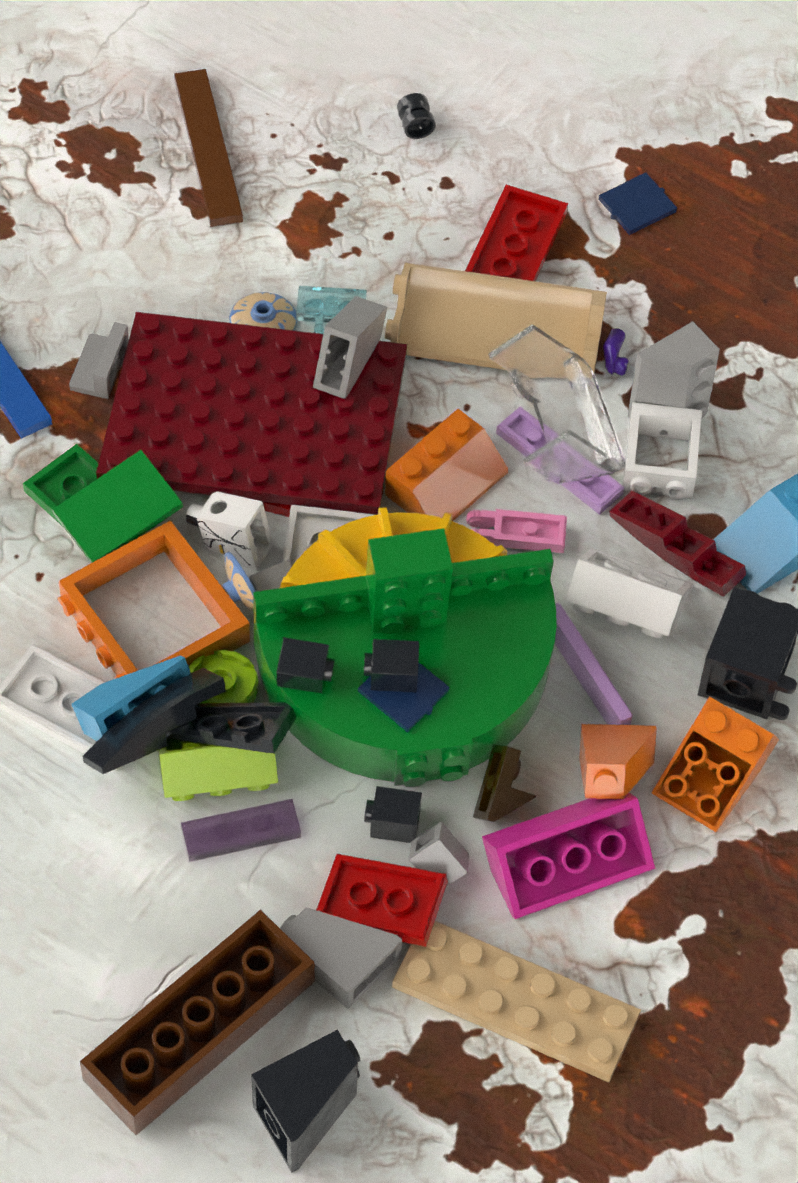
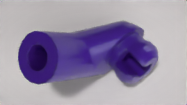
(611, 350)

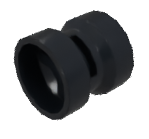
(416, 116)

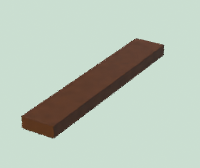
(208, 148)

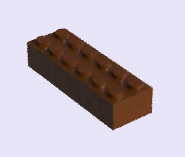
(197, 1022)

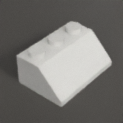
(628, 592)

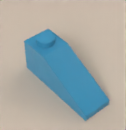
(116, 698)

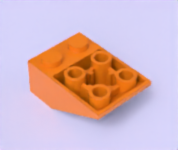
(715, 764)

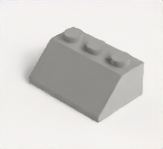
(676, 371)

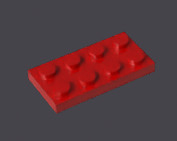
(518, 235)

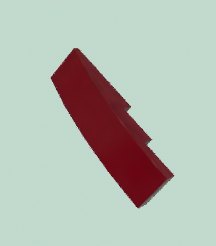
(671, 539)

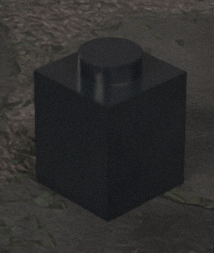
(304, 665)
(393, 665)
(394, 814)

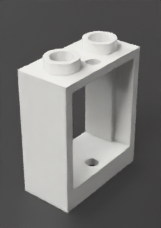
(663, 423)

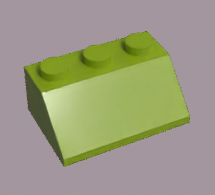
(204, 768)

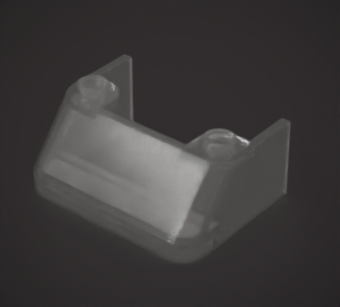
(567, 406)

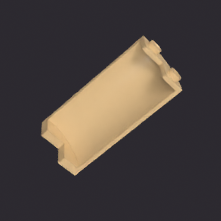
(470, 314)

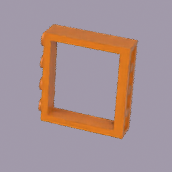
(167, 539)

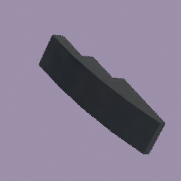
(145, 726)

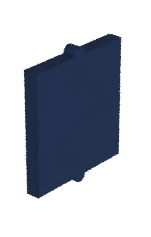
(637, 203)
(408, 707)

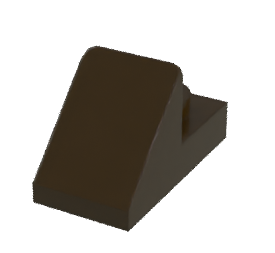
(496, 794)

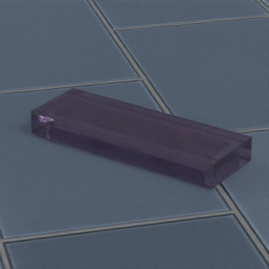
(240, 830)

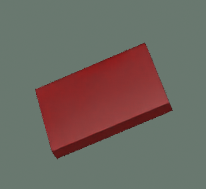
(384, 896)

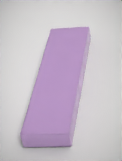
(526, 436)
(589, 672)

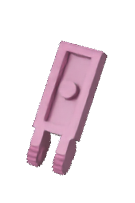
(520, 529)

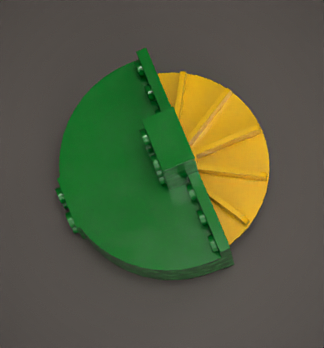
(413, 577)

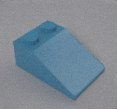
(765, 537)

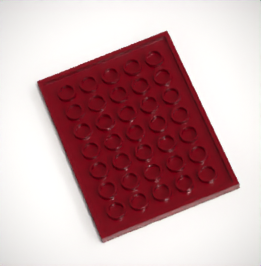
(241, 414)

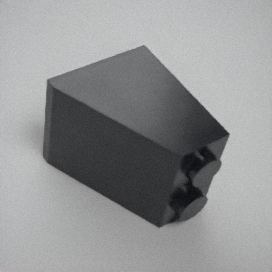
(306, 1095)

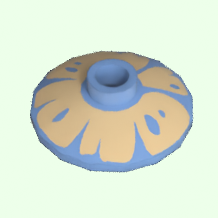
(277, 310)
(238, 583)

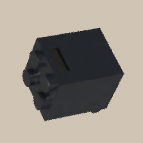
(751, 655)

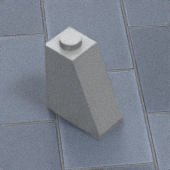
(348, 345)
(345, 953)

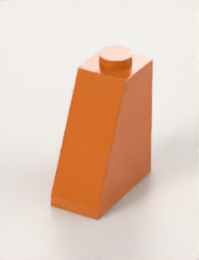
(615, 758)

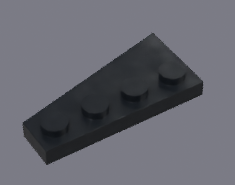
(238, 725)

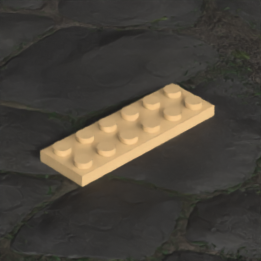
(518, 1000)

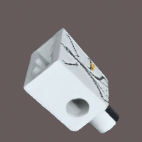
(233, 526)

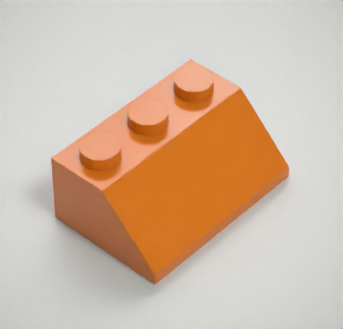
(446, 469)

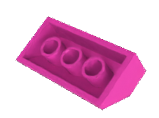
(568, 853)

